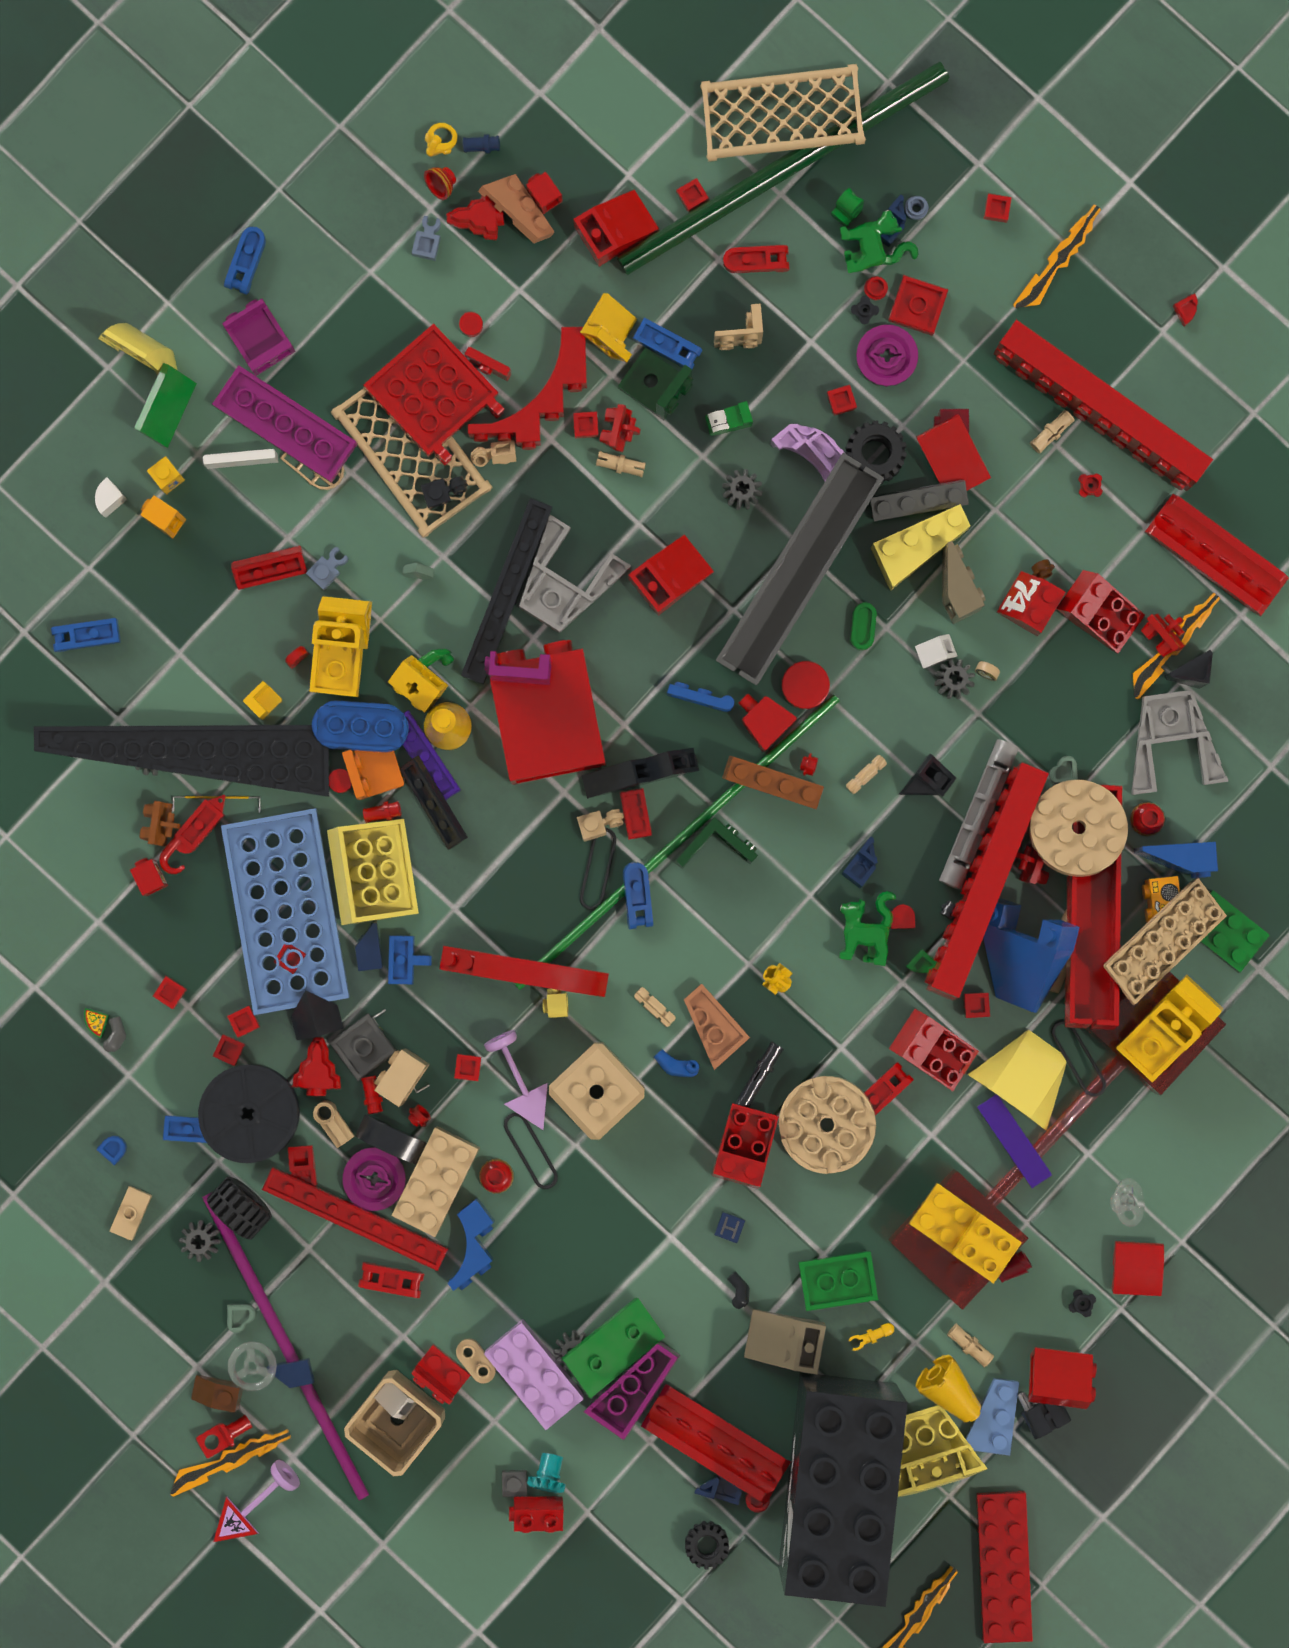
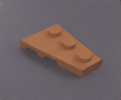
(515, 200)
(714, 1025)

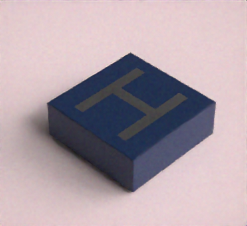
(729, 1227)

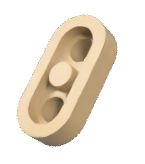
(475, 1361)

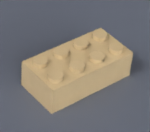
(435, 1181)

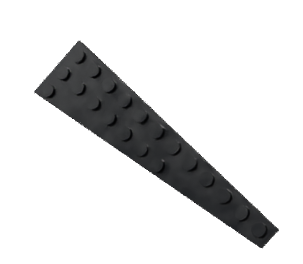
(244, 754)

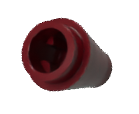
(1017, 1266)

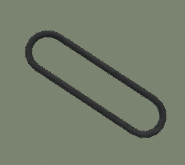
(606, 875)
(1072, 1067)
(522, 1156)

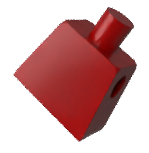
(765, 720)

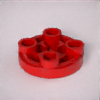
(805, 685)

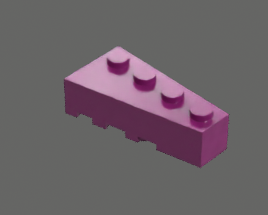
(629, 1396)

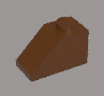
(217, 1393)

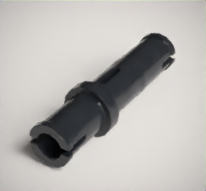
(759, 1075)

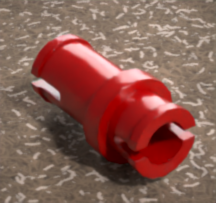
(384, 811)
(372, 1098)

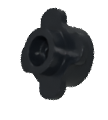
(864, 317)
(1086, 1309)

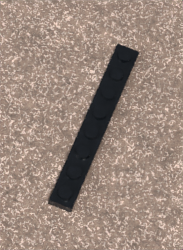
(507, 589)

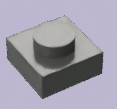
(514, 1483)

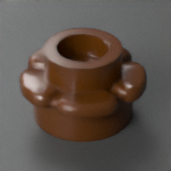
(1043, 569)

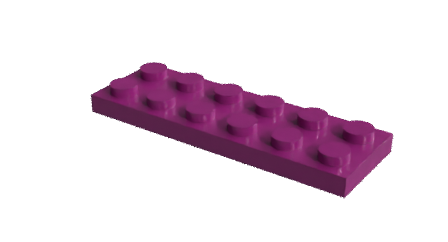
(285, 424)

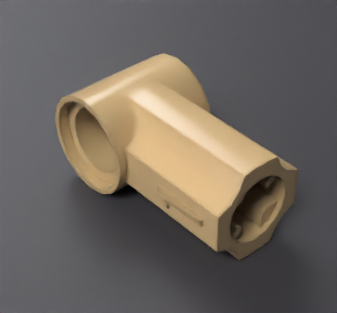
(335, 1125)

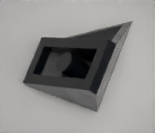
(1194, 673)
(929, 779)
(315, 1017)

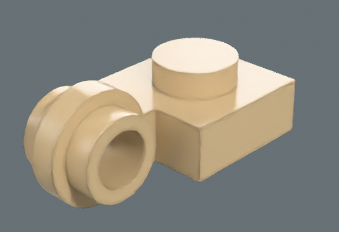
(500, 453)
(593, 825)

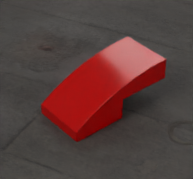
(303, 1163)

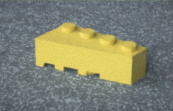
(914, 546)

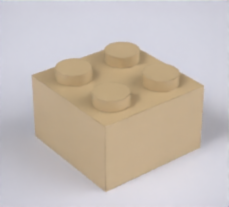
(401, 1076)

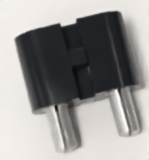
(1042, 1417)

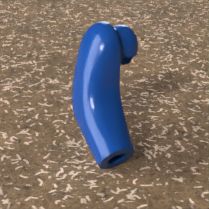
(676, 1067)

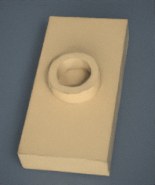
(130, 1213)

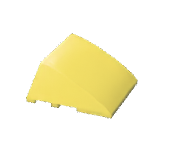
(138, 345)
(1025, 1076)
(934, 1452)

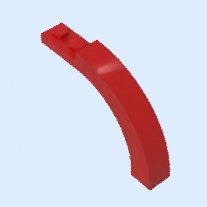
(524, 971)

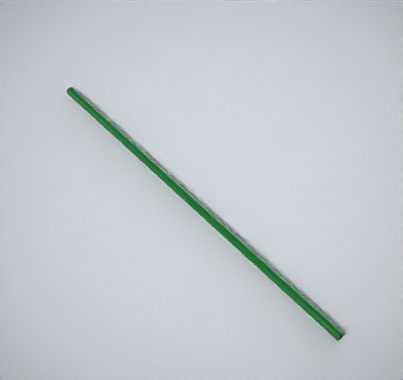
(687, 832)

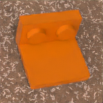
(372, 772)

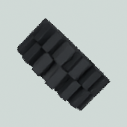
(707, 1560)

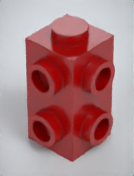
(537, 1514)

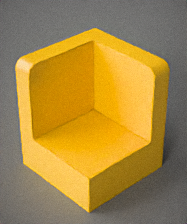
(262, 700)

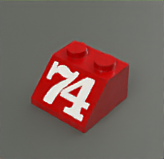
(1031, 602)

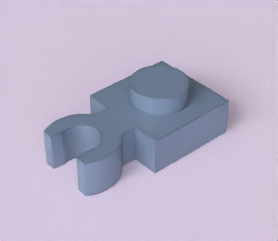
(426, 242)
(325, 571)

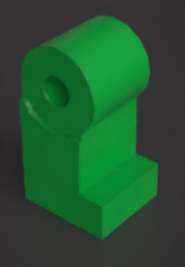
(847, 208)

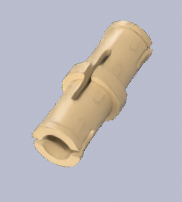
(1052, 431)
(620, 464)
(970, 1345)

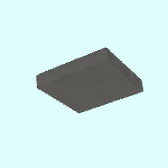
(363, 1046)

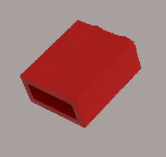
(1061, 1378)

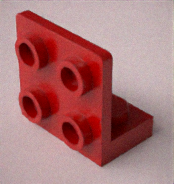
(440, 1374)

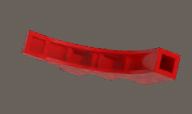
(525, 424)

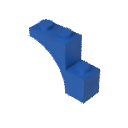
(475, 1221)

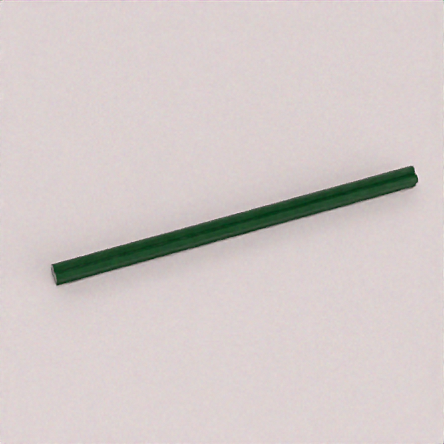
(777, 172)

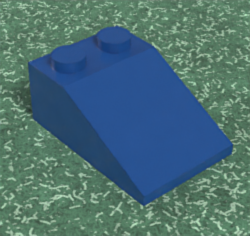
(1189, 858)

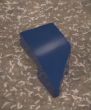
(898, 211)
(862, 864)
(368, 949)
(295, 1373)
(720, 1489)

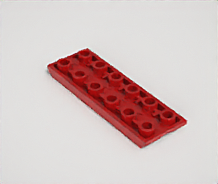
(1217, 554)
(715, 1444)

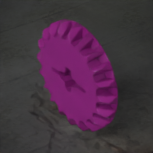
(898, 343)
(360, 1189)

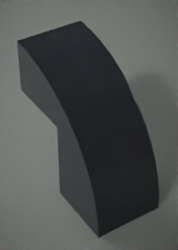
(390, 1140)

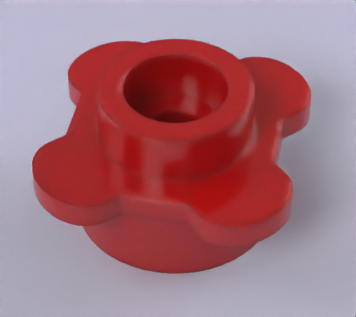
(1095, 480)

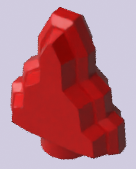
(478, 217)
(317, 1071)

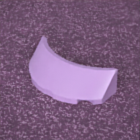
(810, 444)

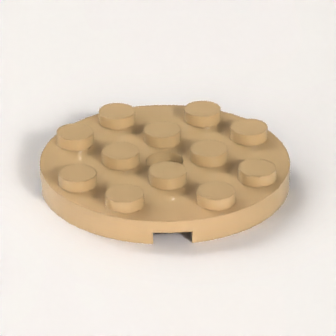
(1072, 852)
(821, 1149)

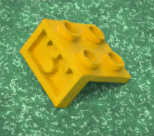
(609, 327)

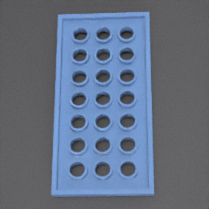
(267, 878)

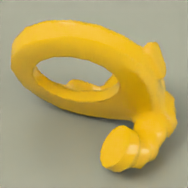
(434, 144)

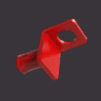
(224, 1434)

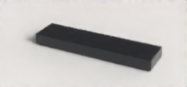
(433, 802)

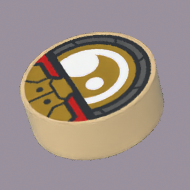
(987, 671)

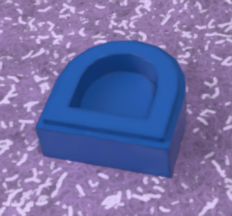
(113, 1149)

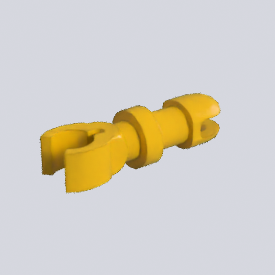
(871, 1336)

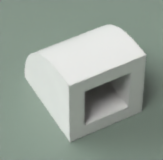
(108, 497)
(936, 651)
(395, 1401)

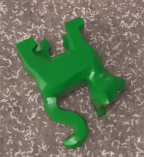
(870, 244)
(867, 934)

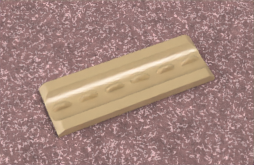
(1164, 940)

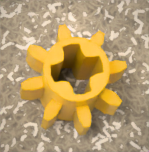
(777, 978)

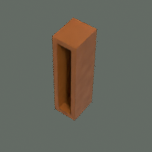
(773, 782)

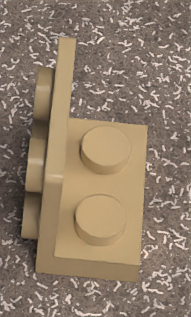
(747, 337)

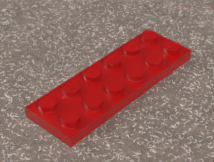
(1004, 1567)

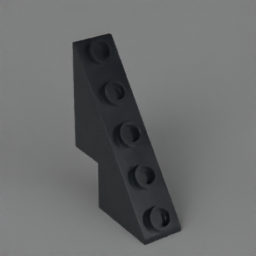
(640, 772)

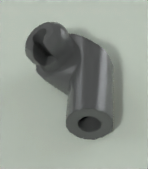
(117, 1036)

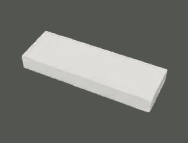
(240, 458)

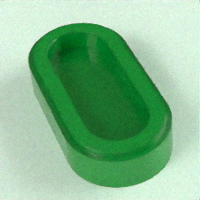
(863, 626)

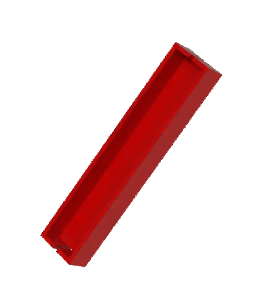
(1102, 406)
(987, 881)
(1096, 909)

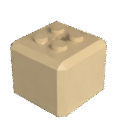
(599, 1067)
(390, 1443)

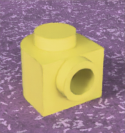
(556, 1003)

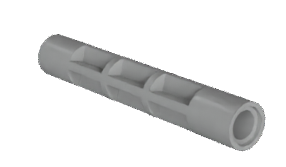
(978, 814)

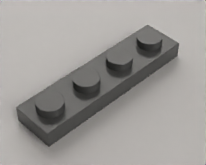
(919, 500)

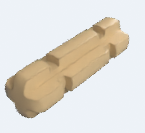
(866, 774)
(654, 1007)

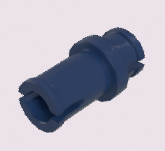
(478, 144)

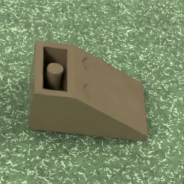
(958, 590)
(785, 1341)

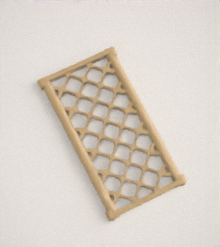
(768, 84)
(424, 530)

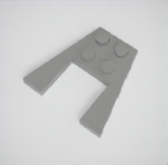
(554, 598)
(1171, 719)

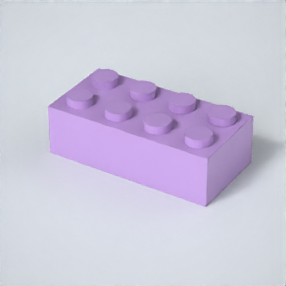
(534, 1374)

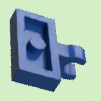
(403, 960)

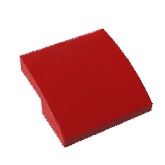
(1138, 1268)

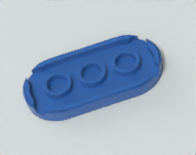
(360, 726)

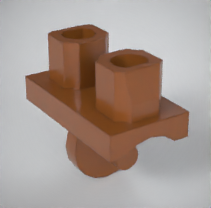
(161, 823)

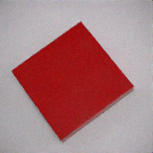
(918, 305)

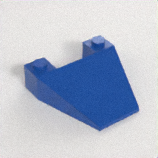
(1023, 965)

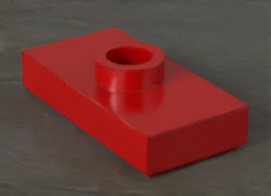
(487, 364)
(635, 814)

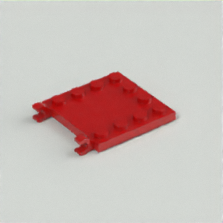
(432, 391)

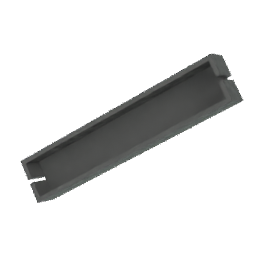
(799, 568)

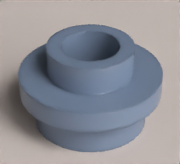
(919, 201)

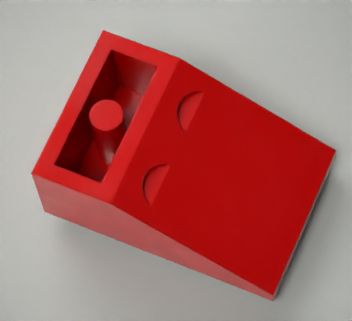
(615, 226)
(670, 574)
(1100, 610)
(933, 1049)
(745, 1146)

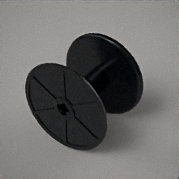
(224, 1111)

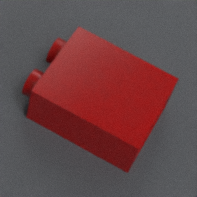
(548, 726)

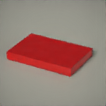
(953, 453)

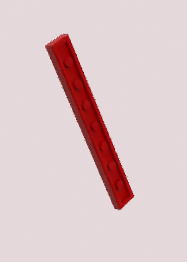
(355, 1218)

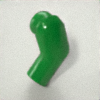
(437, 655)

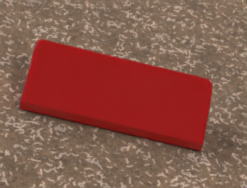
(269, 567)

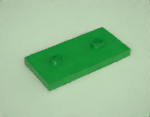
(613, 1347)

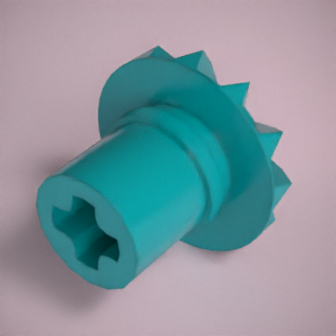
(548, 1474)

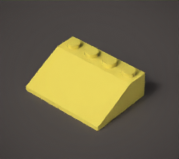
(372, 871)

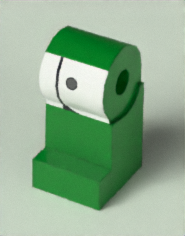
(729, 419)

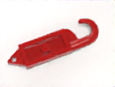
(193, 831)

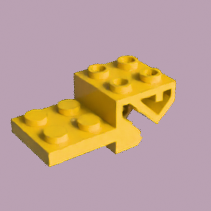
(339, 645)
(1170, 1028)
(965, 1233)

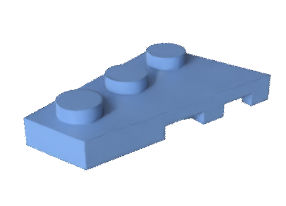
(994, 1427)

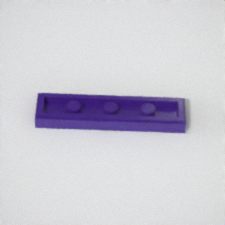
(419, 745)
(1014, 1141)

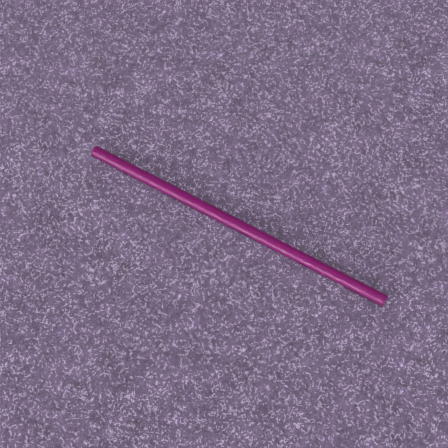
(290, 1354)

